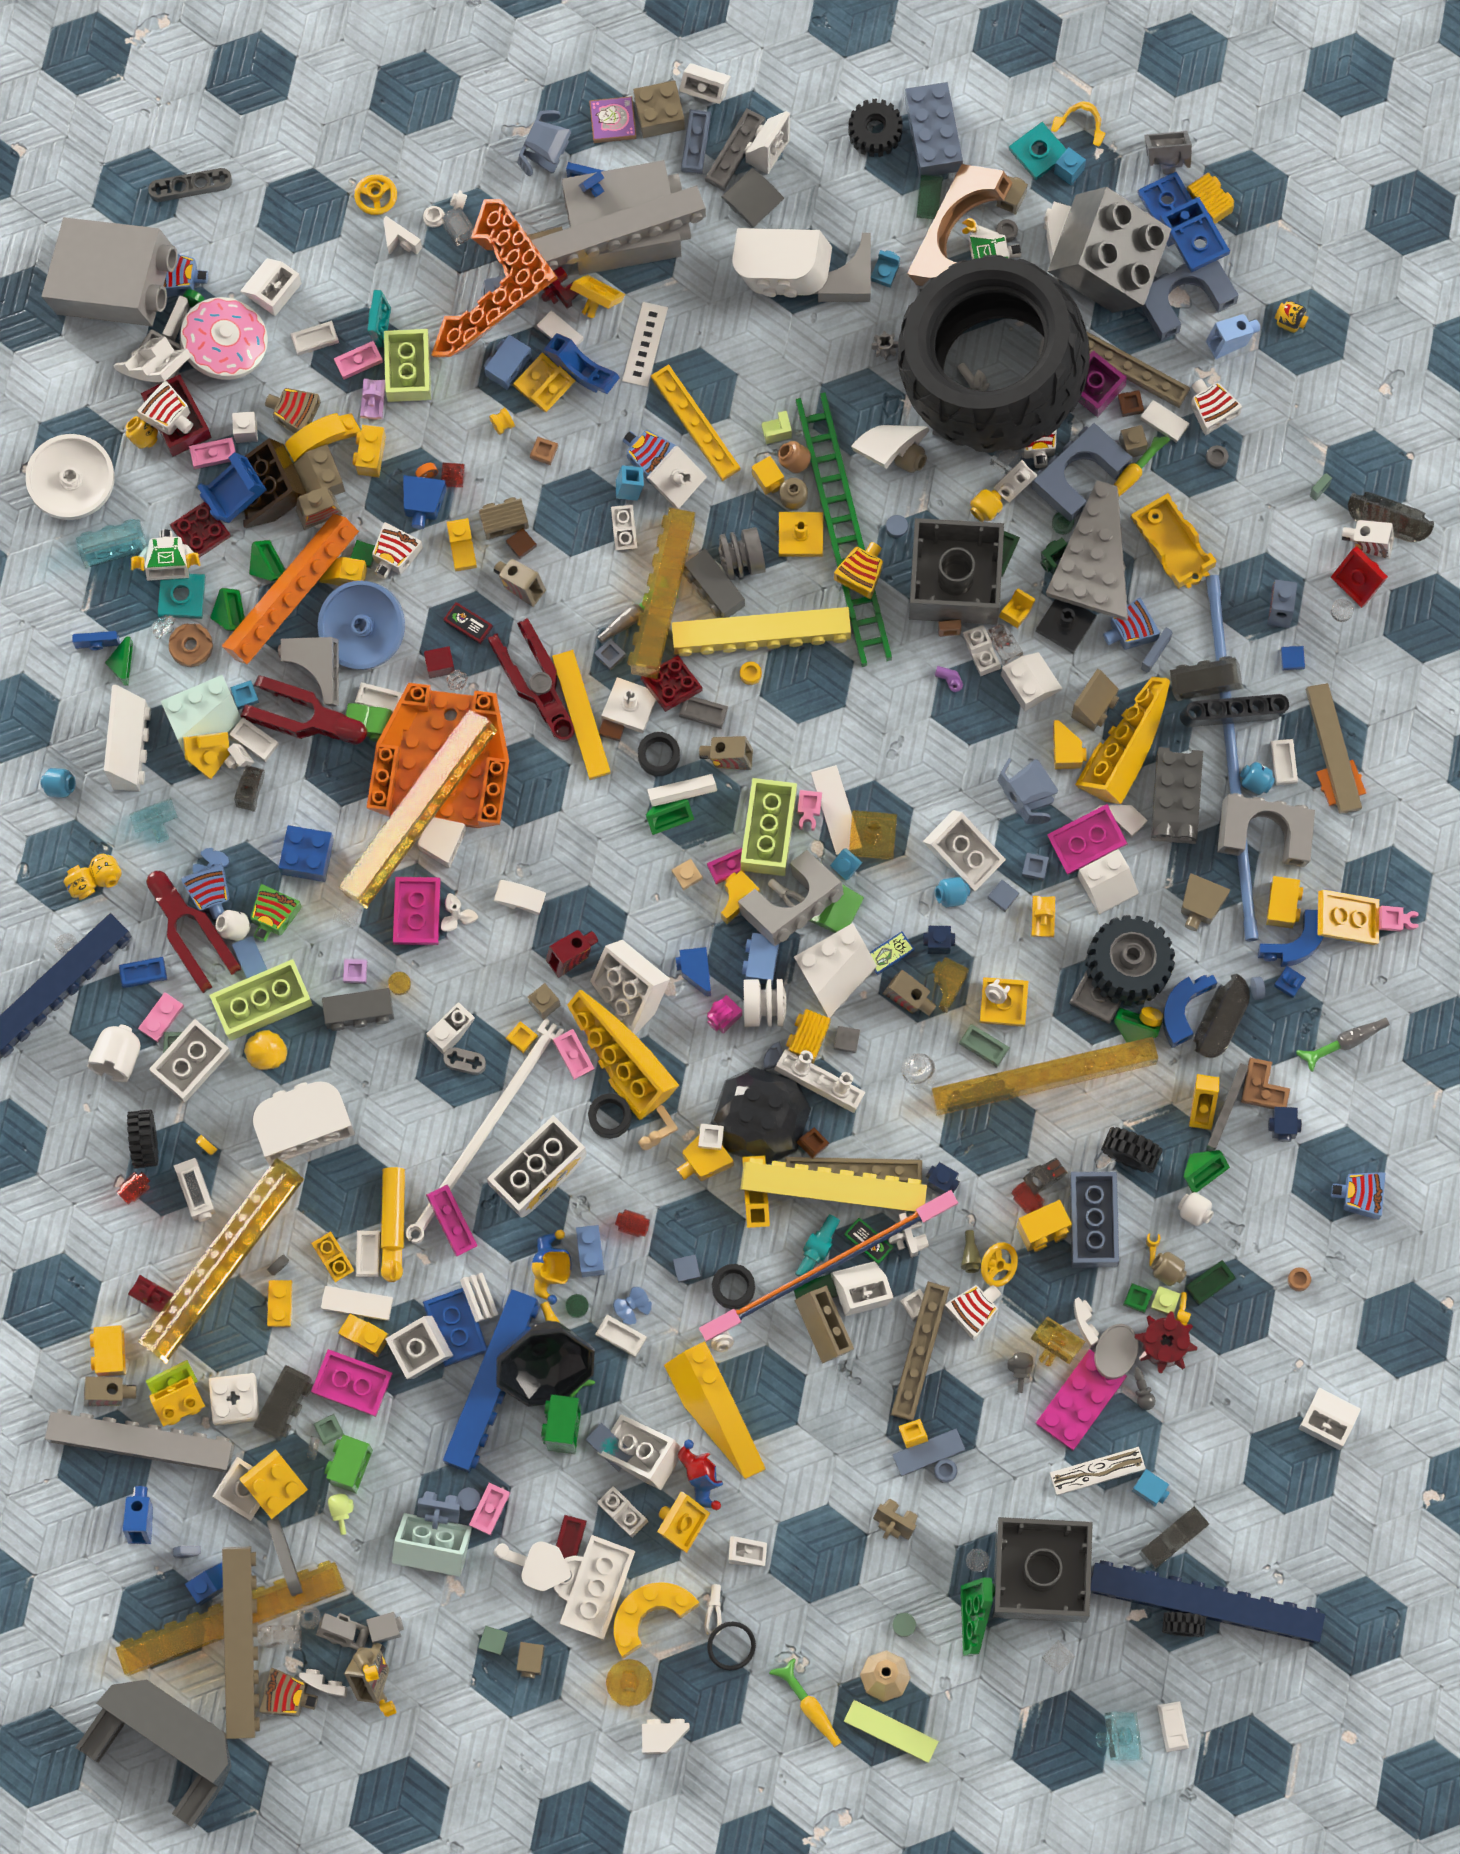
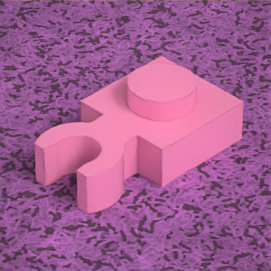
(809, 806)
(1393, 919)

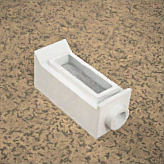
(195, 1190)

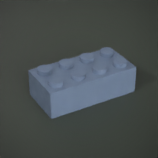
(933, 129)
(1094, 1219)

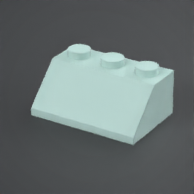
(429, 1548)

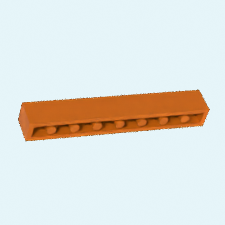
(290, 588)

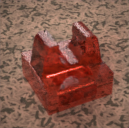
(453, 474)

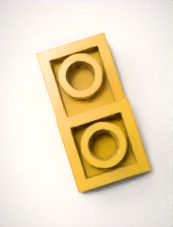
(332, 1256)

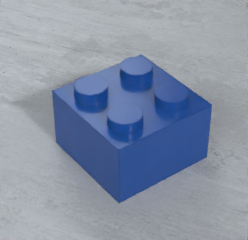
(306, 853)

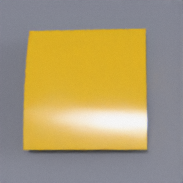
(543, 382)

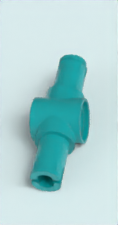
(818, 1245)

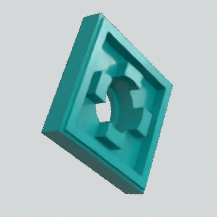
(1037, 164)
(379, 317)
(190, 607)

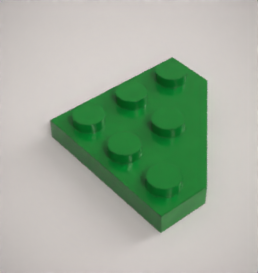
(975, 1611)

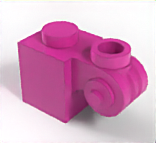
(723, 1014)

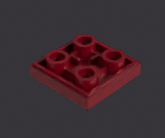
(200, 529)
(673, 684)

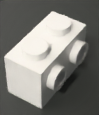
(704, 83)

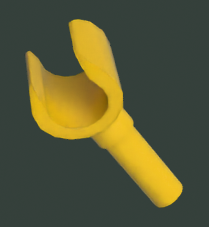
(1152, 1247)
(1182, 1315)

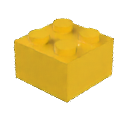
(1044, 1226)
(273, 1484)

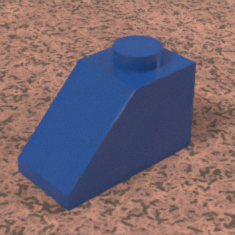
(695, 968)
(206, 1584)

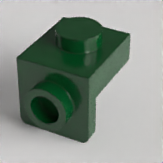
(1051, 554)

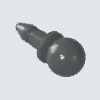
(1145, 1399)

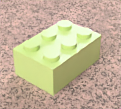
(407, 365)

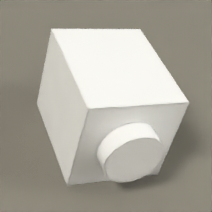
(245, 427)

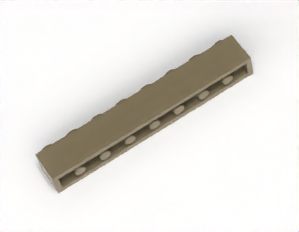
(239, 1642)

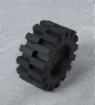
(1184, 1624)

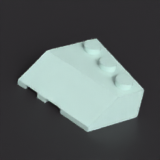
(202, 710)

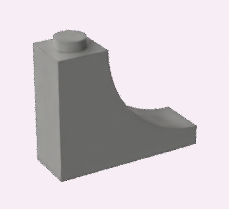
(852, 280)
(320, 658)

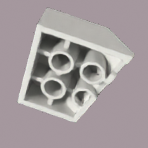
(836, 967)
(629, 984)

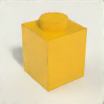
(768, 475)

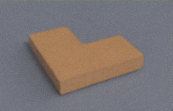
(1258, 1091)

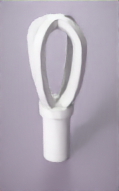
(783, 892)
(714, 1603)

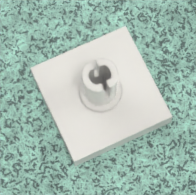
(676, 477)
(629, 705)

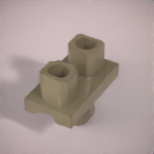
(893, 1523)

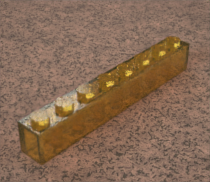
(662, 593)

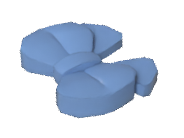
(213, 857)
(624, 1307)

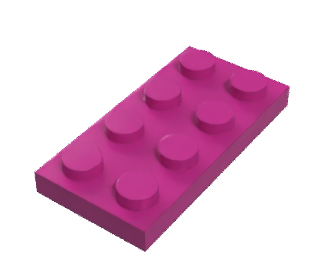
(1078, 1403)

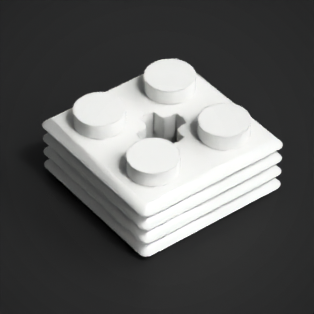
(222, 1390)

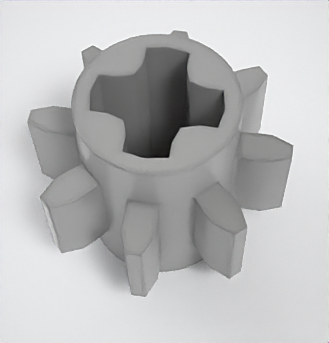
(885, 339)

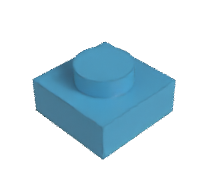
(244, 694)
(846, 864)

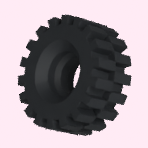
(870, 141)
(142, 1138)
(1131, 1149)

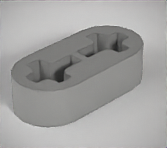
(466, 1056)

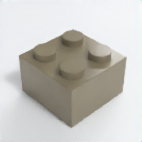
(659, 109)

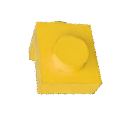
(1017, 608)

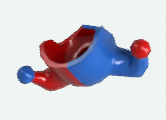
(700, 1474)

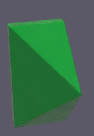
(265, 561)
(228, 609)
(121, 659)
(669, 815)
(1132, 1027)
(1204, 1168)

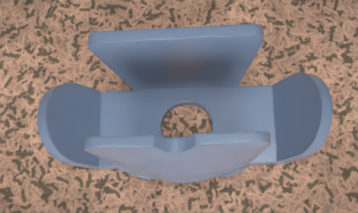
(546, 141)
(1032, 790)

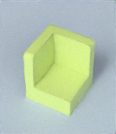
(777, 429)

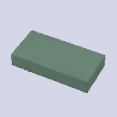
(984, 1045)

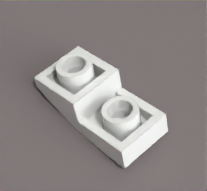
(624, 527)
(981, 650)
(520, 896)
(1083, 1315)
(622, 1512)
(317, 1681)

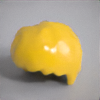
(265, 1050)

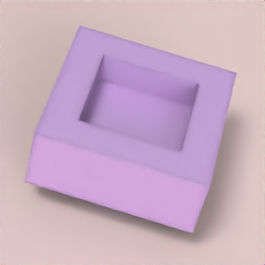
(355, 971)

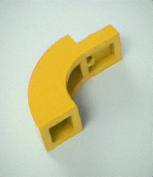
(322, 432)
(756, 1203)

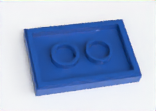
(457, 1325)

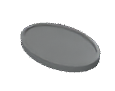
(1116, 1351)

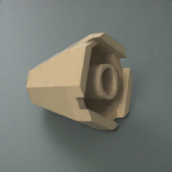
(885, 1687)

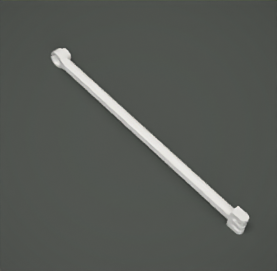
(488, 1124)

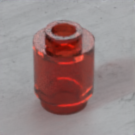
(134, 1187)
(1026, 1199)
(632, 1223)

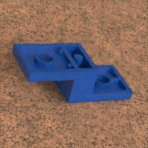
(1187, 221)

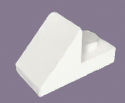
(397, 234)

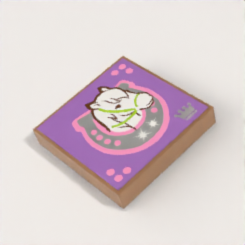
(612, 119)

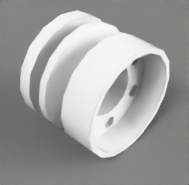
(763, 1003)

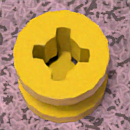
(501, 421)

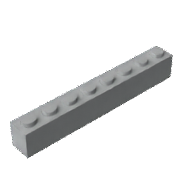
(621, 227)
(139, 1441)

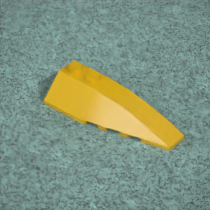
(1121, 756)
(629, 1063)
(712, 1406)

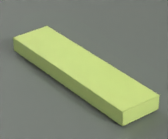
(891, 1731)

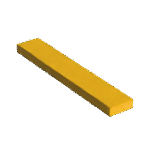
(695, 422)
(581, 714)

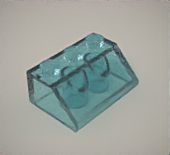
(111, 543)

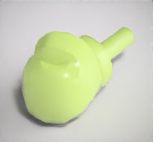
(340, 1508)

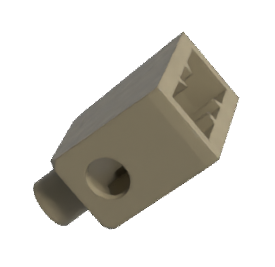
(1202, 901)

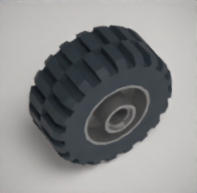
(1130, 960)

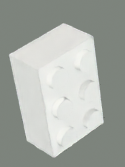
(189, 1060)

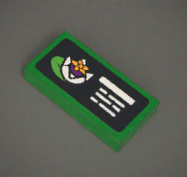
(861, 1232)

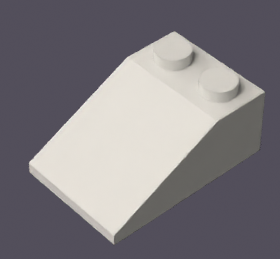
(769, 143)
(1054, 224)
(964, 849)
(653, 1452)

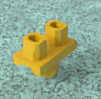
(1043, 916)

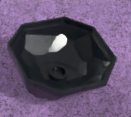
(761, 1114)
(544, 1363)

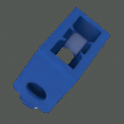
(422, 499)
(138, 1517)

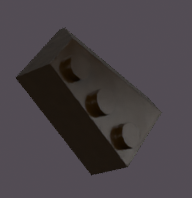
(281, 483)

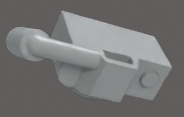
(342, 1631)

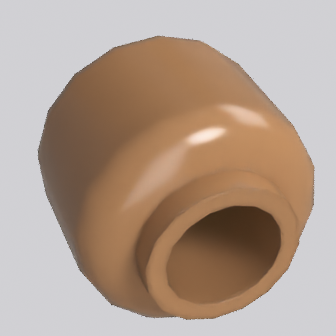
(794, 456)

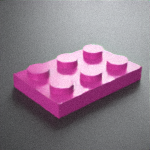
(1087, 839)
(416, 911)
(351, 1383)

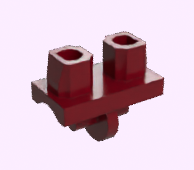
(565, 294)
(150, 1294)

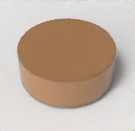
(1299, 1279)

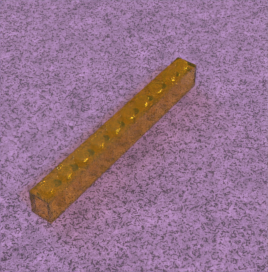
(417, 808)
(1044, 1076)
(221, 1260)
(208, 1628)

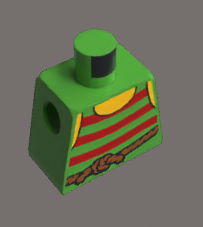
(273, 912)

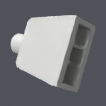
(442, 840)

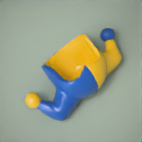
(550, 1265)

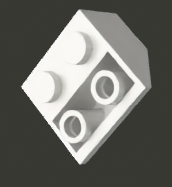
(272, 285)
(862, 1288)
(1329, 1419)

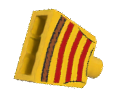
(861, 570)

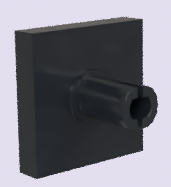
(1066, 624)

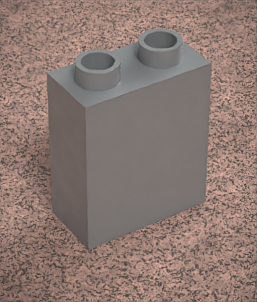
(623, 190)
(109, 271)

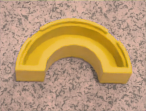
(643, 1601)

